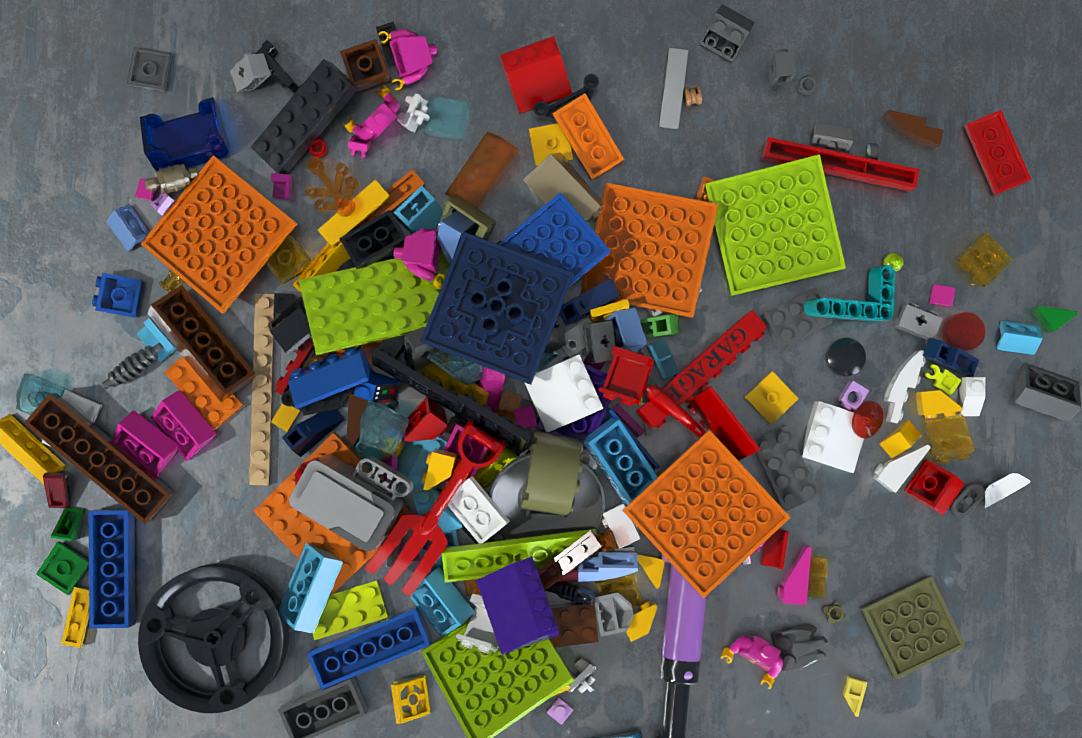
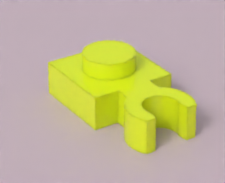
(944, 381)

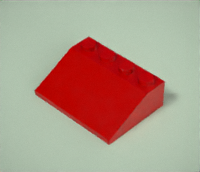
(722, 423)

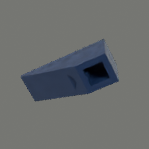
(580, 306)
(311, 431)

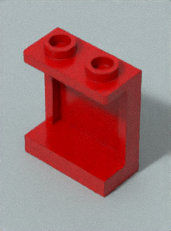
(627, 376)

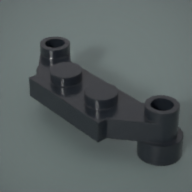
(284, 79)
(548, 110)
(329, 403)

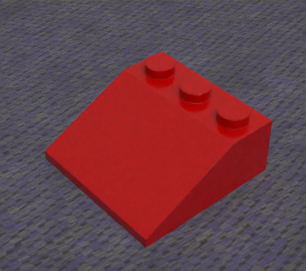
(536, 74)

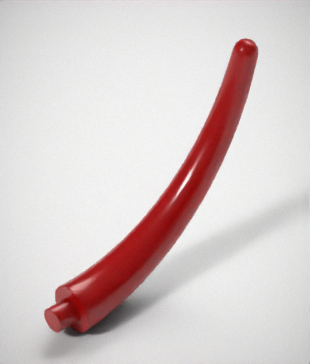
(663, 400)

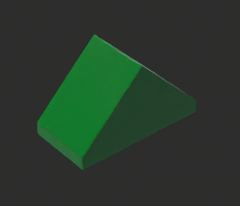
(1052, 317)
(69, 524)

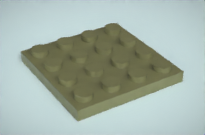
(913, 627)

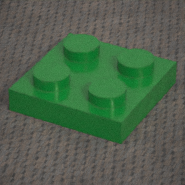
(63, 568)

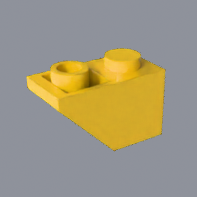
(935, 402)
(440, 467)
(642, 620)

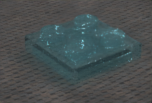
(446, 118)

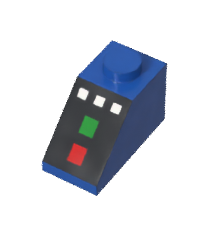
(378, 388)

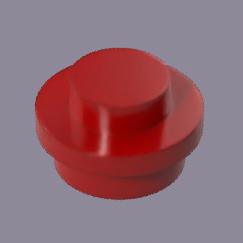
(318, 148)

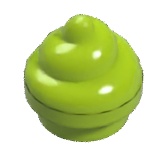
(894, 260)

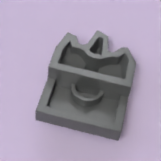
(799, 646)

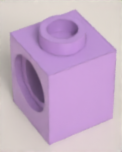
(858, 390)

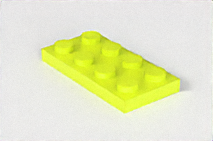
(351, 609)

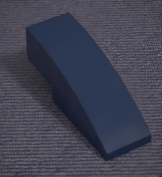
(950, 357)

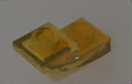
(817, 577)

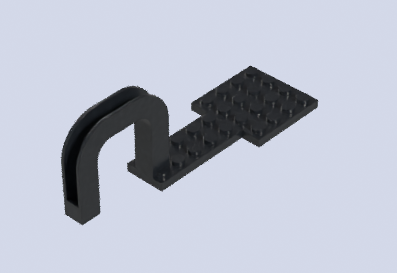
(464, 406)

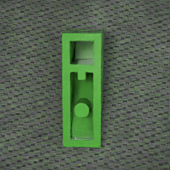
(660, 326)

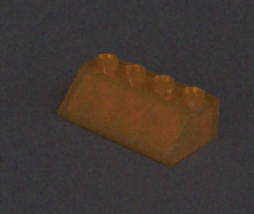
(483, 169)

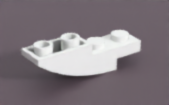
(905, 377)

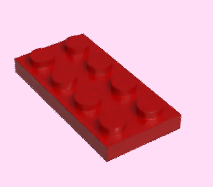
(997, 152)

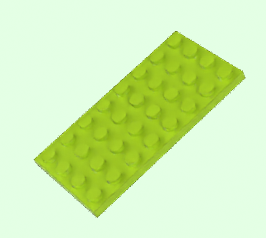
(368, 303)

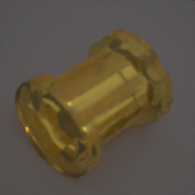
(170, 281)

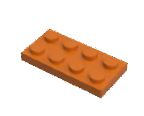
(588, 136)
(200, 395)

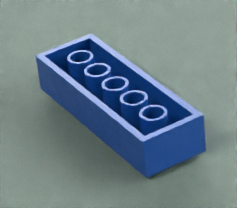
(111, 569)
(369, 647)

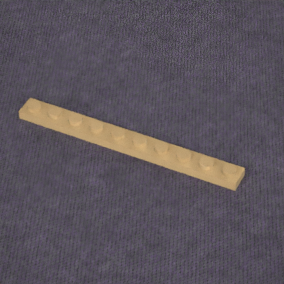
(262, 391)

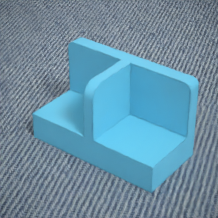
(663, 359)

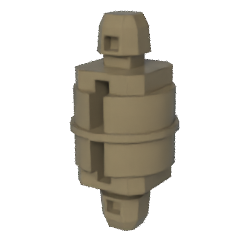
(171, 178)

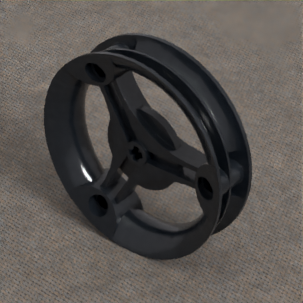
(208, 650)

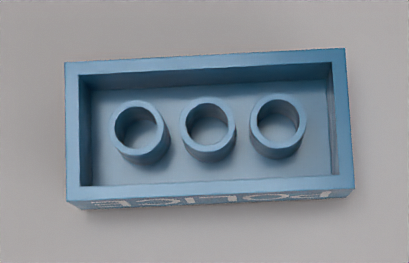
(619, 459)

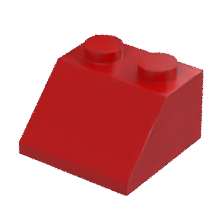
(426, 422)
(934, 487)

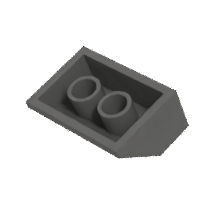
(1048, 392)

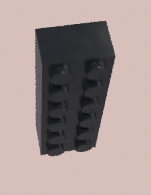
(304, 117)

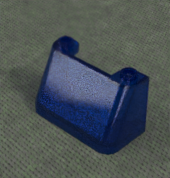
(184, 139)

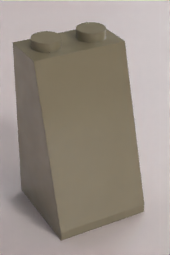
(557, 176)

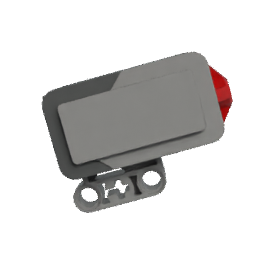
(350, 499)

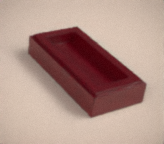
(56, 490)

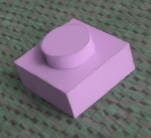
(162, 203)
(559, 710)

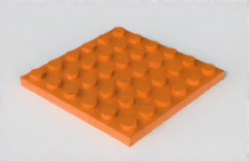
(218, 234)
(655, 248)
(706, 513)
(297, 529)

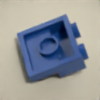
(117, 294)

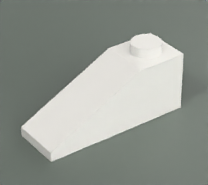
(896, 470)

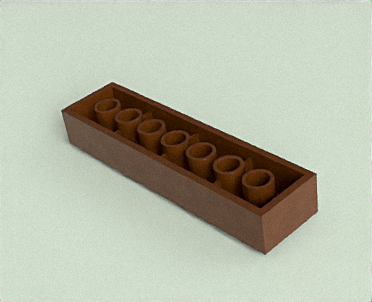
(99, 457)

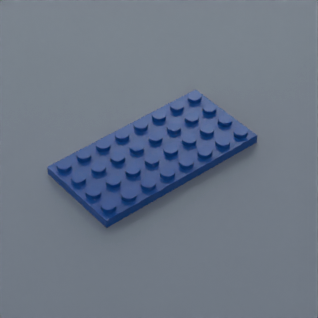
(556, 237)

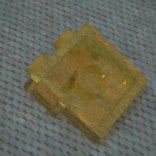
(984, 260)
(948, 439)
(625, 585)

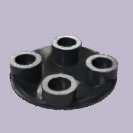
(846, 356)

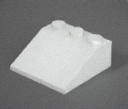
(563, 393)
(831, 437)

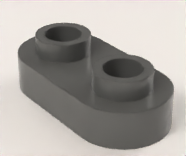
(967, 501)

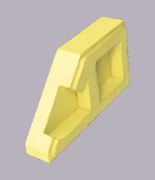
(854, 693)

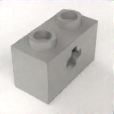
(250, 72)
(907, 322)

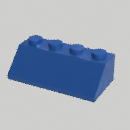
(329, 376)

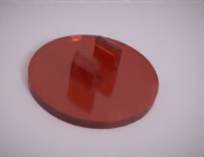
(965, 331)
(867, 419)

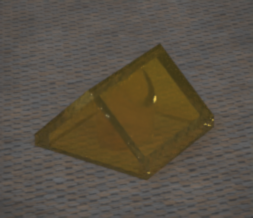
(288, 260)

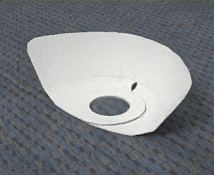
(1004, 487)

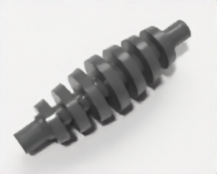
(132, 365)

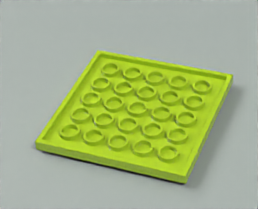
(776, 225)
(494, 688)

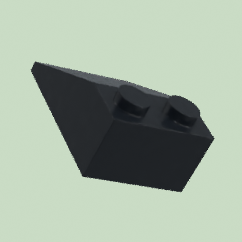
(374, 240)

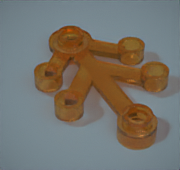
(332, 190)

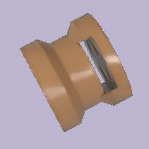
(692, 96)

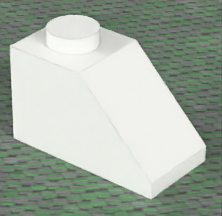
(971, 395)

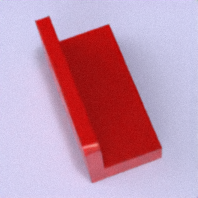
(775, 549)

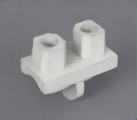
(415, 114)
(585, 669)

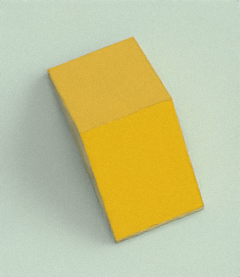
(900, 439)
(653, 567)

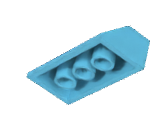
(309, 588)

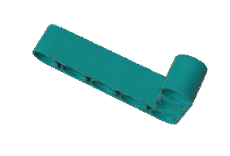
(879, 305)

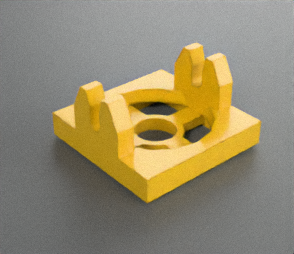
(414, 713)

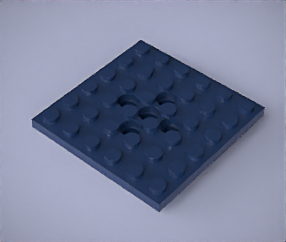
(513, 344)

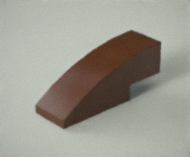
(914, 128)

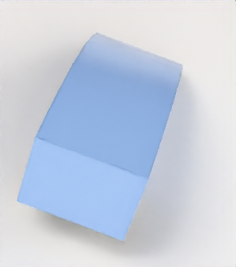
(607, 566)

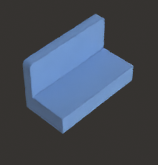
(127, 226)

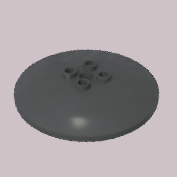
(524, 523)

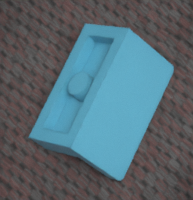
(153, 335)
(1019, 337)

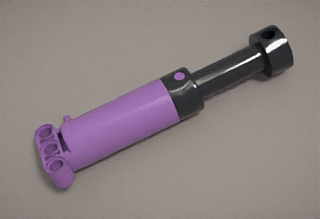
(680, 650)

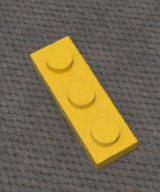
(77, 618)

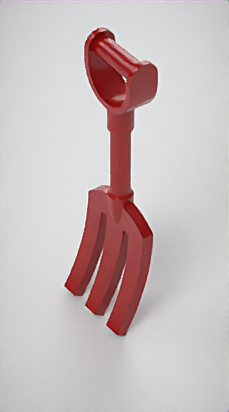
(426, 525)

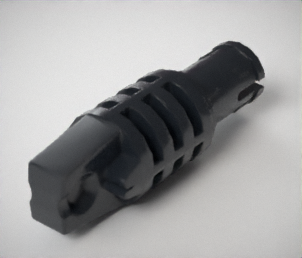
(573, 593)

